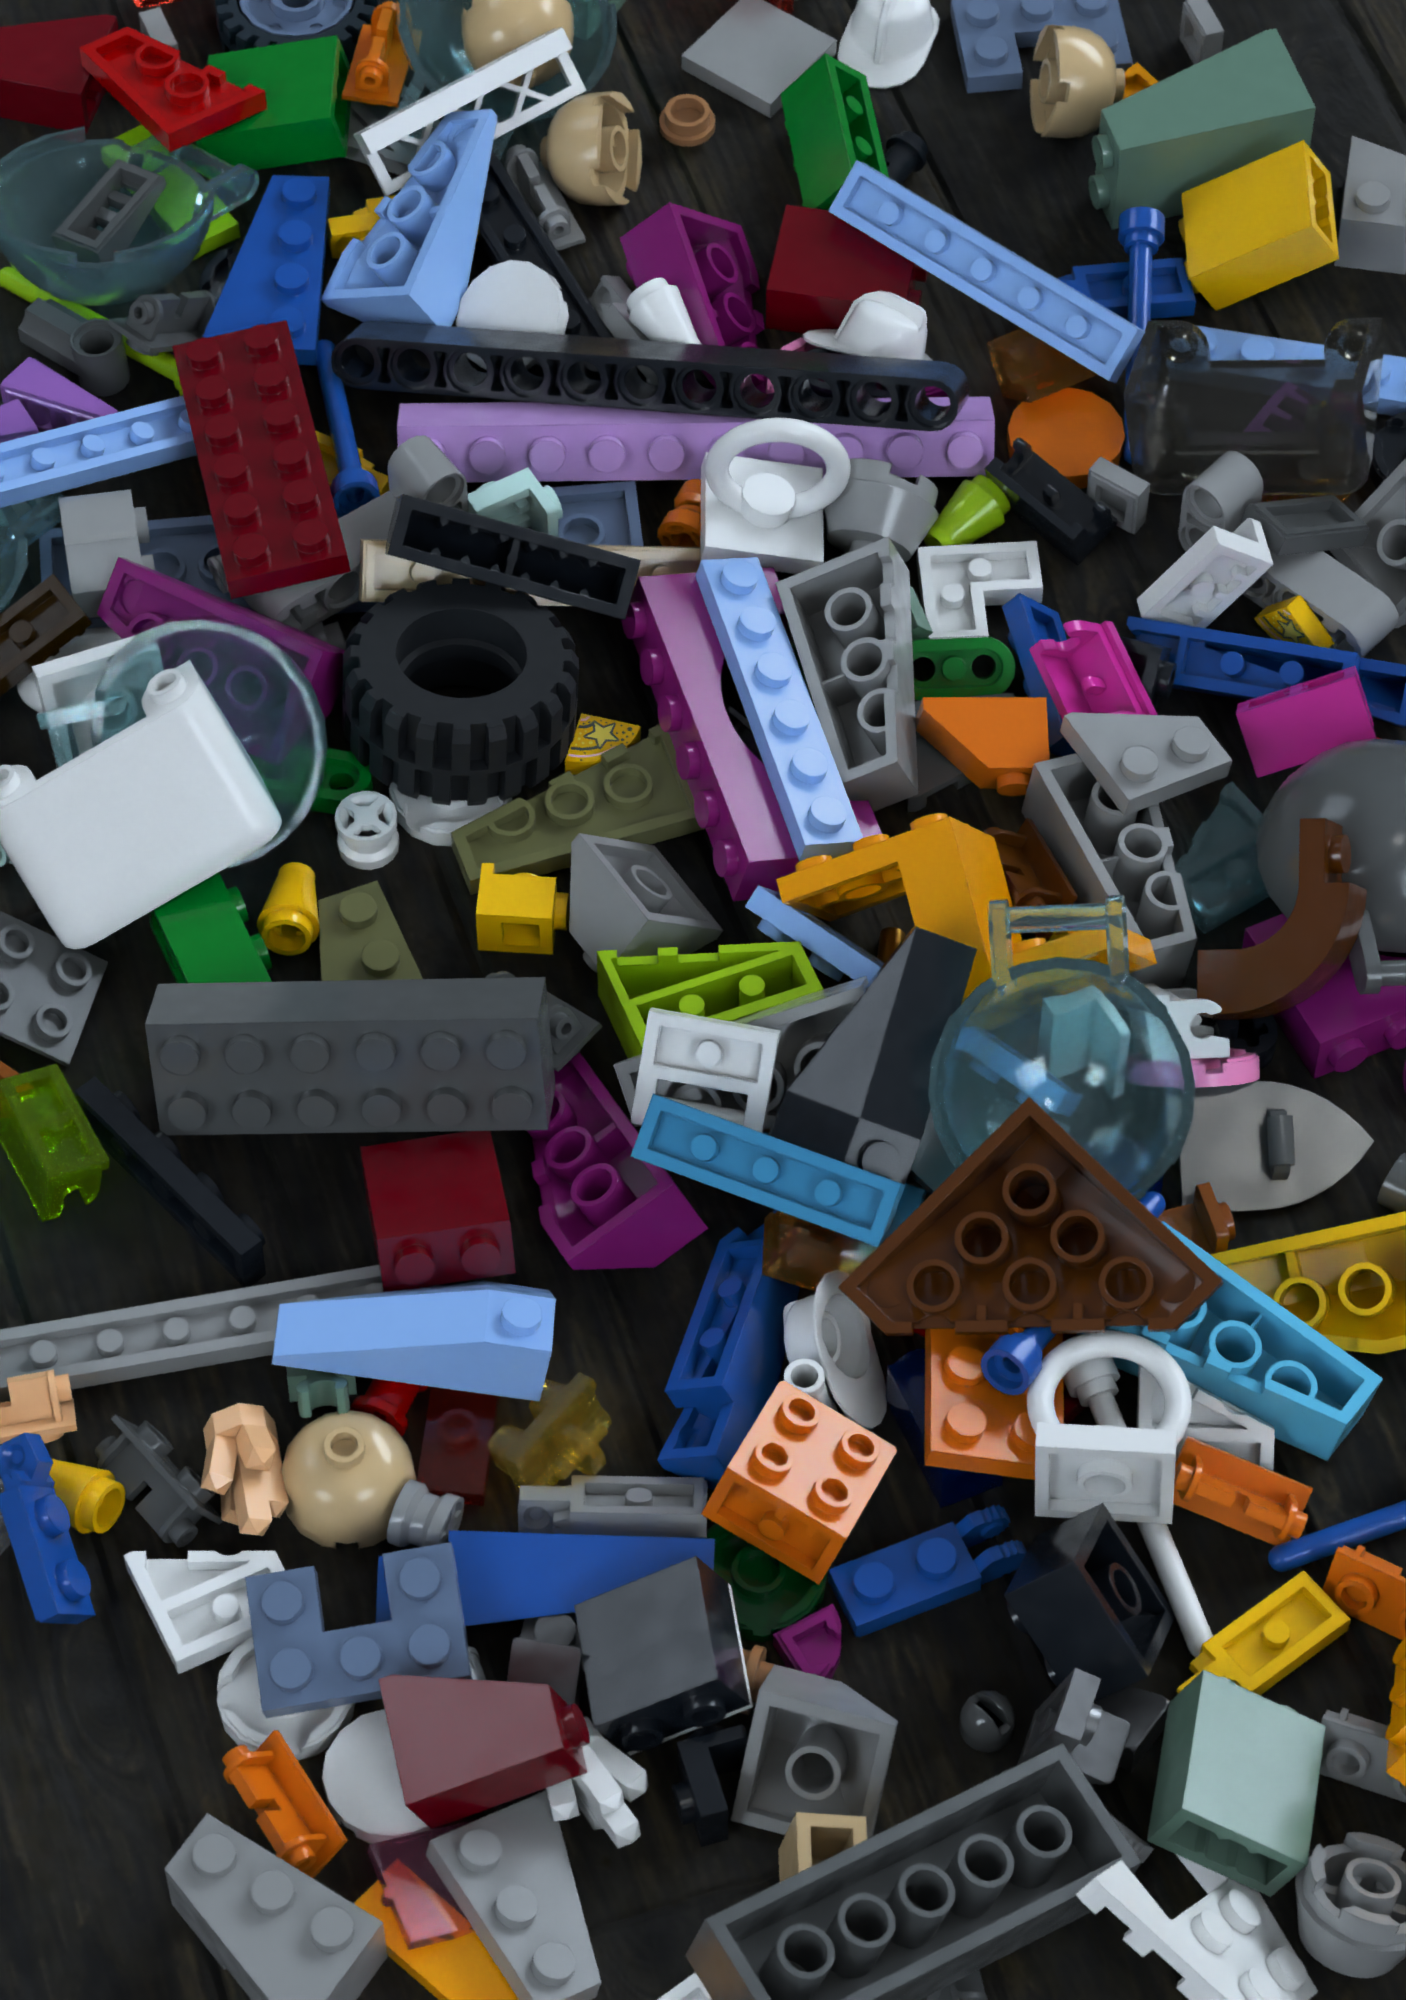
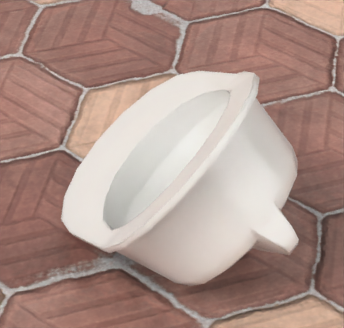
(889, 40)
(877, 327)
(840, 1339)

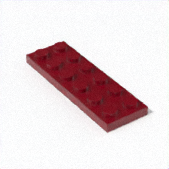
(260, 460)

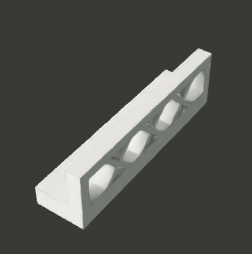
(473, 88)

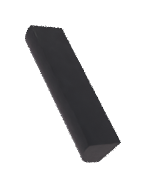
(511, 556)

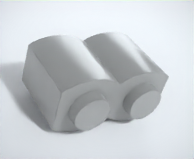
(95, 534)

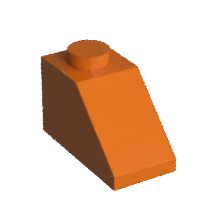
(988, 737)

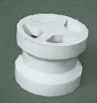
(364, 815)

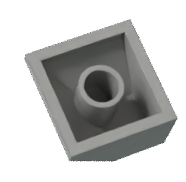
(1384, 550)
(632, 901)
(812, 1752)

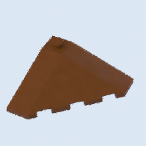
(1030, 1240)

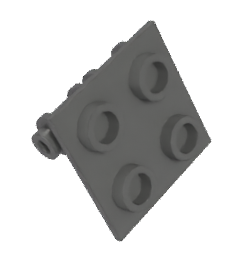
(44, 989)

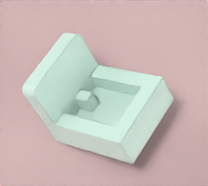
(518, 501)

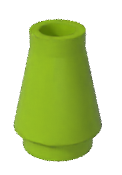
(970, 513)

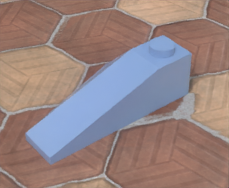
(424, 243)
(441, 1336)

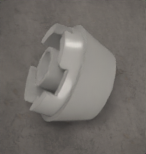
(879, 507)
(1354, 1905)

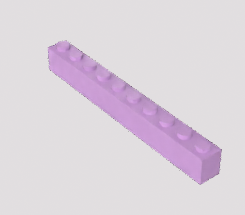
(634, 444)

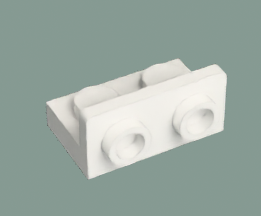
(1208, 576)

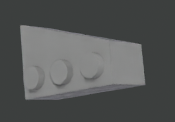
(1373, 210)
(271, 1921)

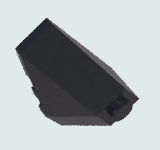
(870, 1080)

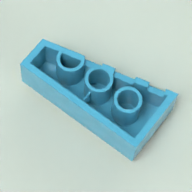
(1266, 1363)

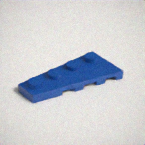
(280, 265)

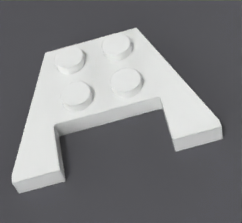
(1220, 1945)

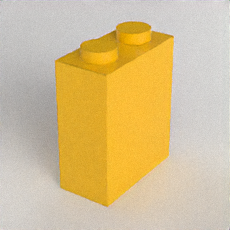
(1259, 226)

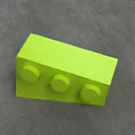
(710, 985)

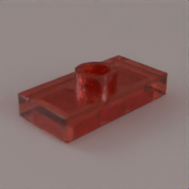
(456, 1443)

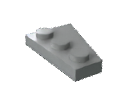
(521, 1899)

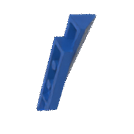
(1256, 666)
(726, 1359)
(548, 1573)

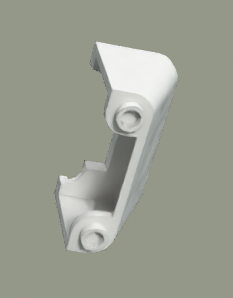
(136, 814)

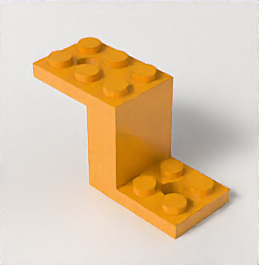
(948, 881)

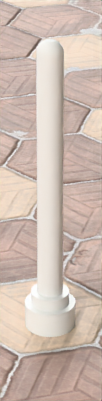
(1095, 1388)

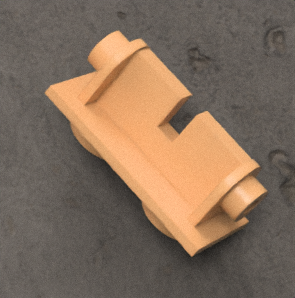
(38, 1405)

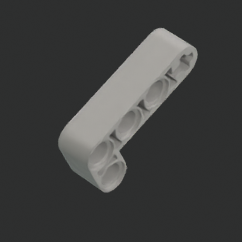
(414, 470)
(1344, 602)

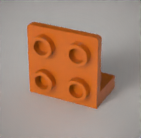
(799, 1481)

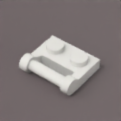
(710, 1056)

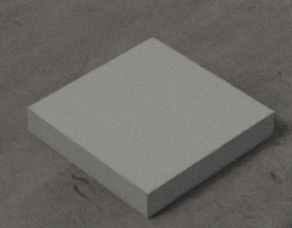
(756, 53)

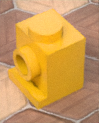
(519, 912)

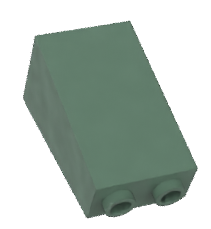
(1199, 127)

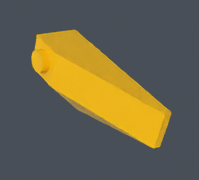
(1337, 1280)

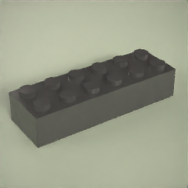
(351, 1056)
(922, 1896)

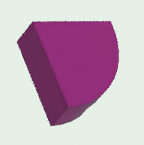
(812, 1643)

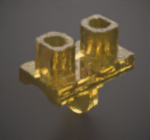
(560, 1438)

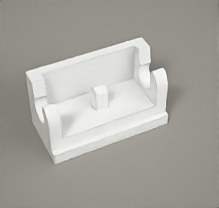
(1184, 1009)

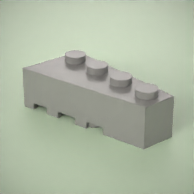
(858, 663)
(1115, 856)

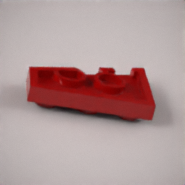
(166, 93)

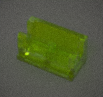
(49, 1139)

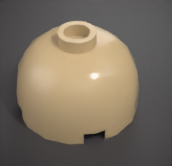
(503, 25)
(1073, 82)
(593, 149)
(345, 1478)

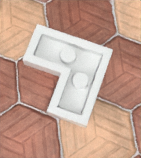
(965, 578)

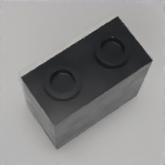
(663, 1656)

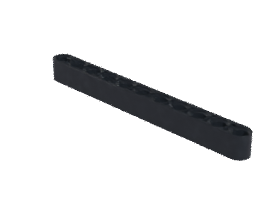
(670, 361)

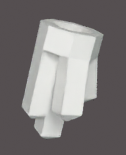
(602, 1790)

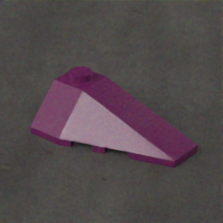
(709, 267)
(145, 599)
(594, 1195)

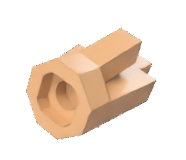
(245, 1467)

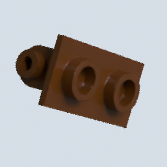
(1031, 869)

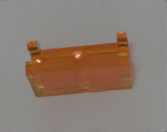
(1032, 368)
(805, 1251)

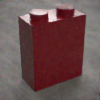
(825, 267)
(437, 1210)

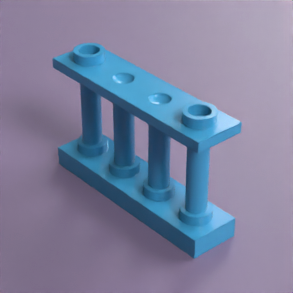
(774, 1172)

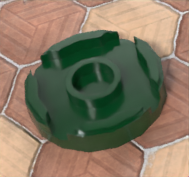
(763, 1589)

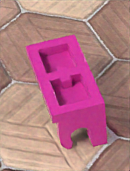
(1091, 671)
(1304, 720)

